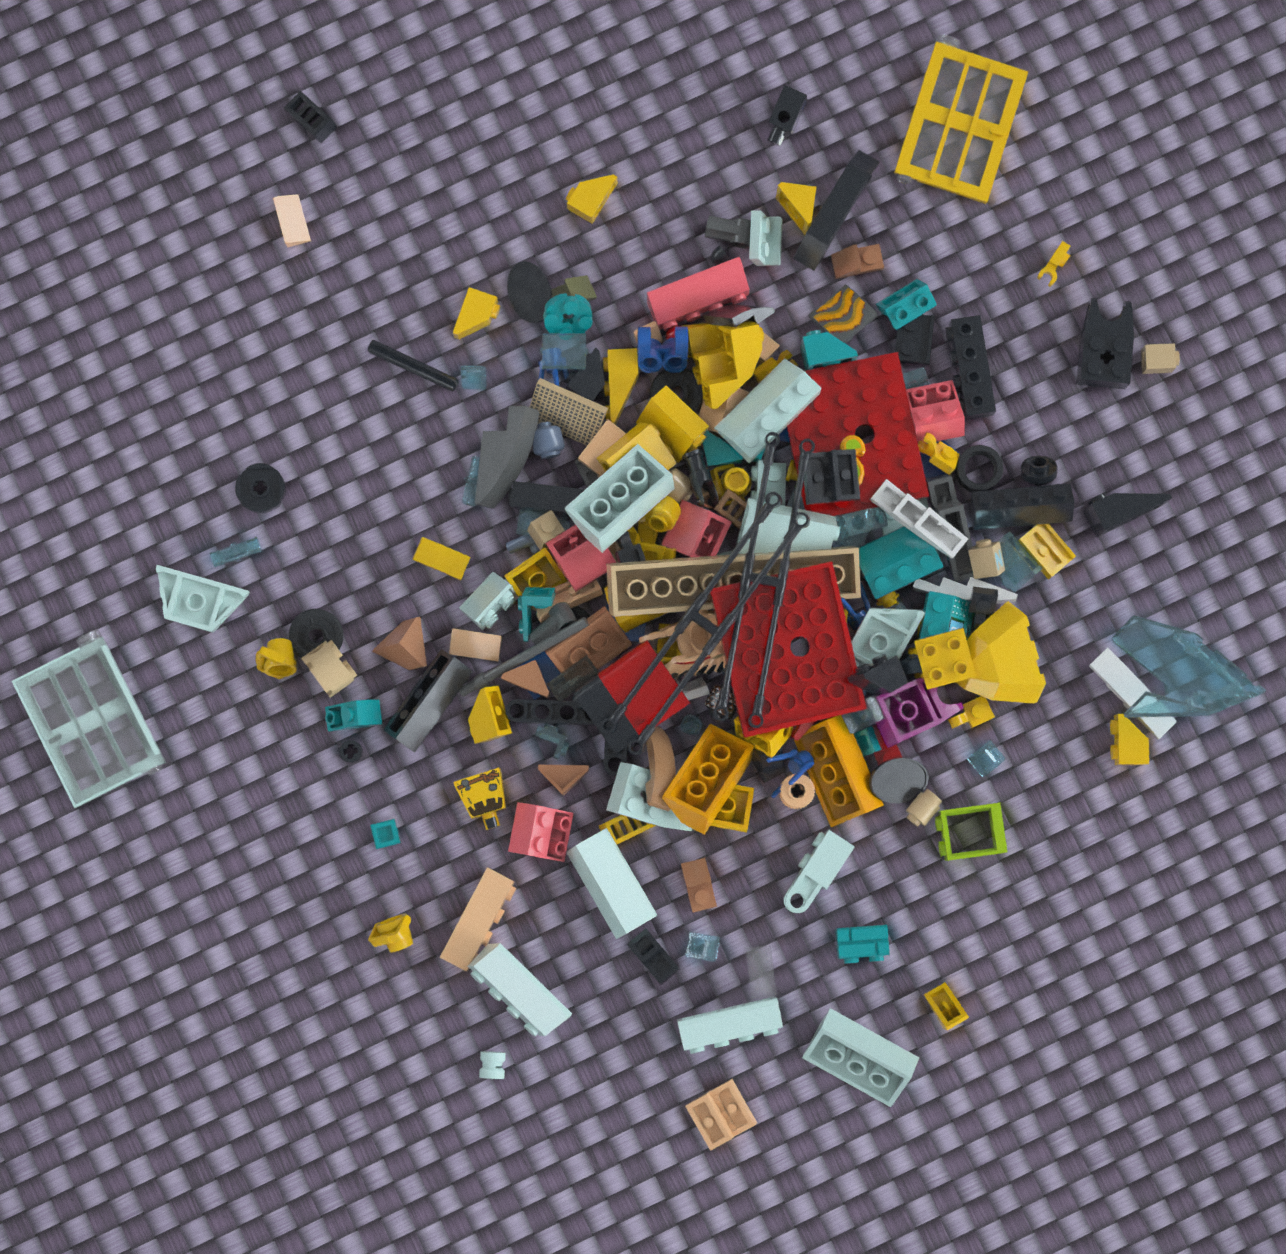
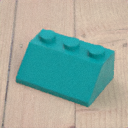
(896, 561)

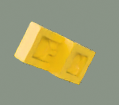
(441, 558)

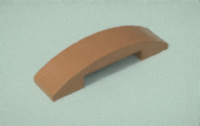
(661, 768)

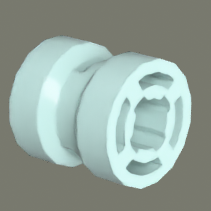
(492, 1065)

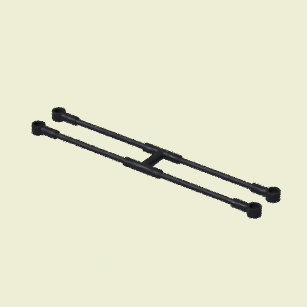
(778, 582)
(693, 614)

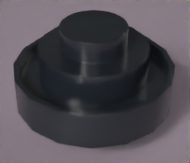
(1039, 470)

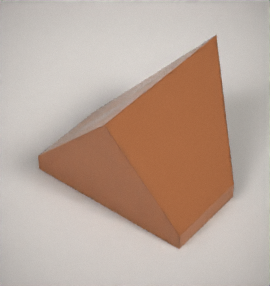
(404, 645)
(564, 776)

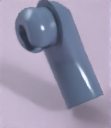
(520, 543)

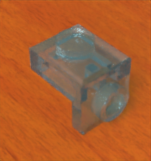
(551, 734)

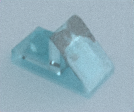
(864, 718)

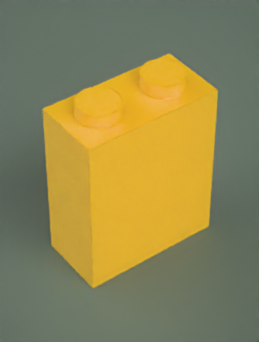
(676, 422)
(648, 438)

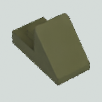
(576, 285)

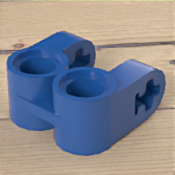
(670, 355)

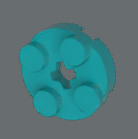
(562, 304)

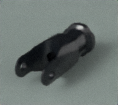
(700, 476)

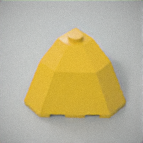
(723, 357)
(1004, 659)

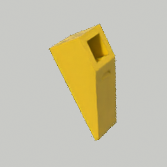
(623, 375)

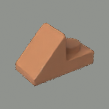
(857, 261)
(698, 885)

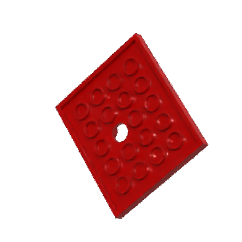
(856, 395)
(796, 686)

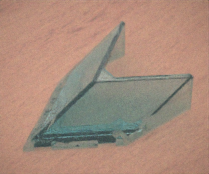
(1192, 674)

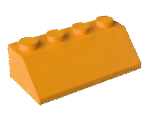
(838, 771)
(708, 778)

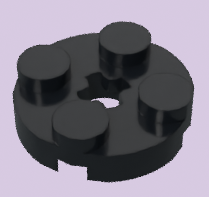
(271, 479)

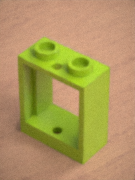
(996, 826)

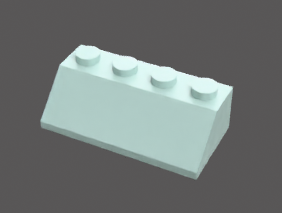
(768, 409)
(620, 497)
(518, 989)
(730, 1023)
(861, 1057)

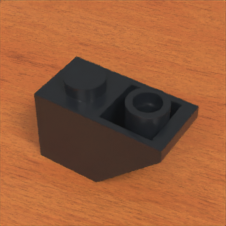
(587, 381)
(881, 676)

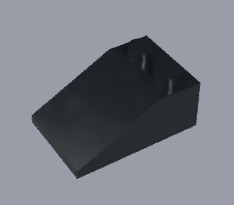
(1117, 509)

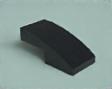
(653, 956)

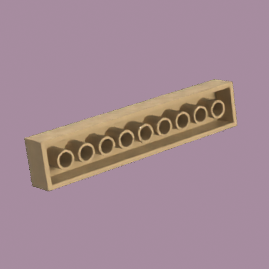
(676, 583)

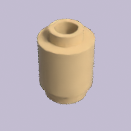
(923, 808)

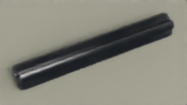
(413, 365)

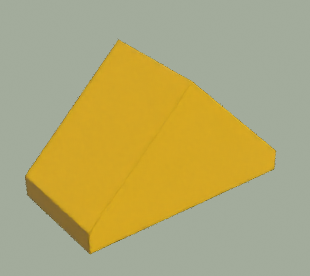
(946, 1006)

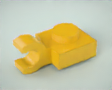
(1059, 258)
(940, 454)
(974, 713)

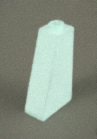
(770, 535)

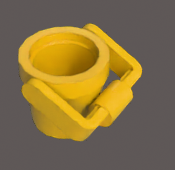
(734, 479)
(276, 658)
(394, 933)

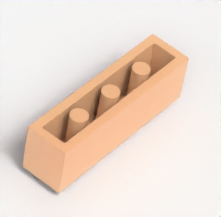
(478, 919)

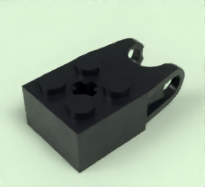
(1106, 339)

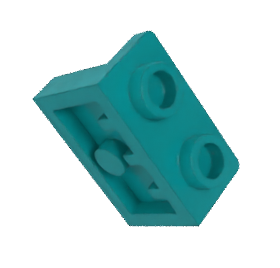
(907, 303)

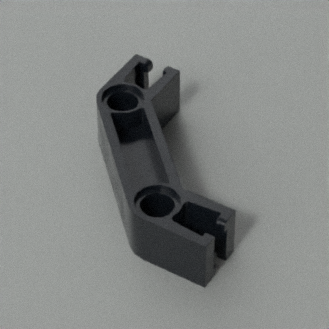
(835, 209)

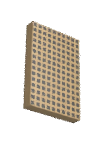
(574, 414)

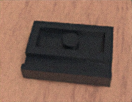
(915, 340)

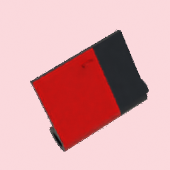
(612, 685)

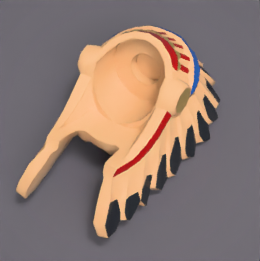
(690, 647)

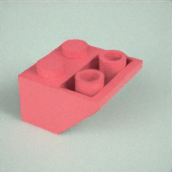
(936, 411)
(696, 532)
(578, 557)
(540, 832)

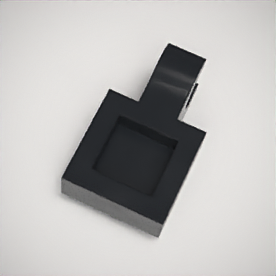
(628, 552)
(981, 604)

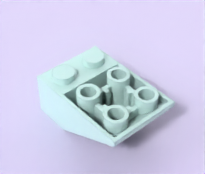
(488, 601)

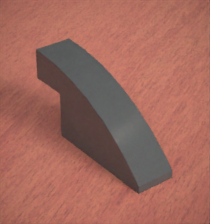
(504, 455)
(945, 504)

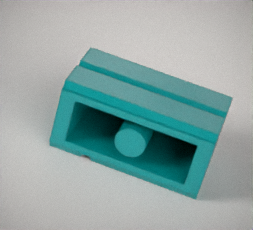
(862, 942)

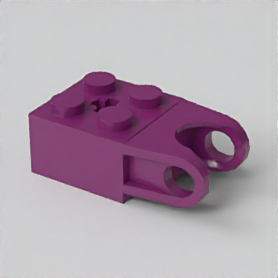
(921, 709)

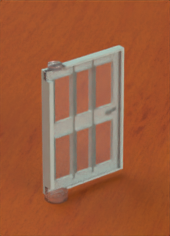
(89, 721)

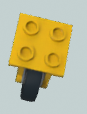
(940, 659)

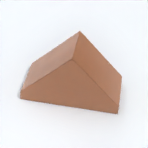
(528, 677)

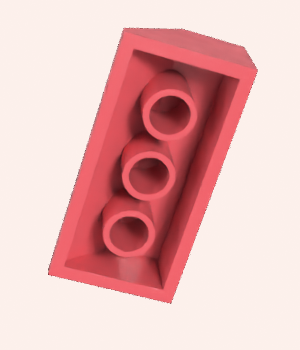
(698, 294)

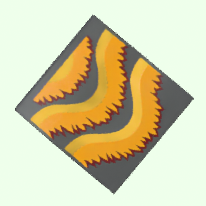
(843, 314)

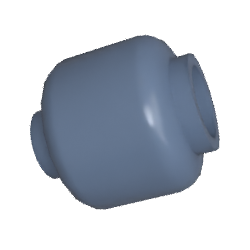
(548, 440)

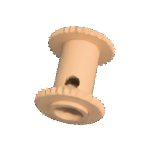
(802, 800)

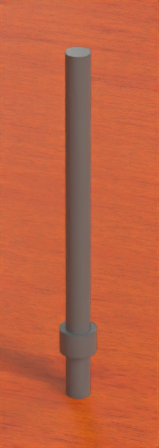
(483, 679)

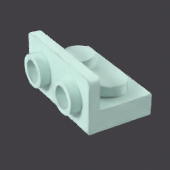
(765, 239)
(775, 483)

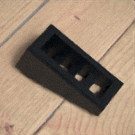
(321, 128)

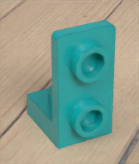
(536, 597)

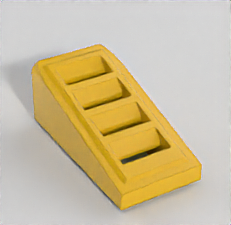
(631, 833)

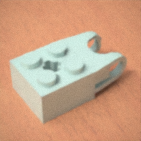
(626, 799)
(818, 869)

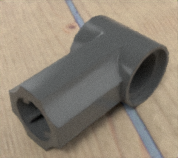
(727, 230)
(559, 618)

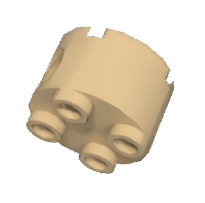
(328, 668)

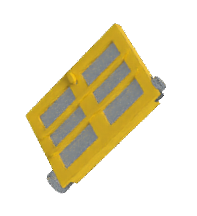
(960, 121)

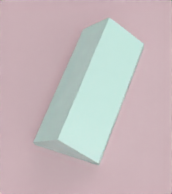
(611, 883)

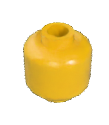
(663, 515)

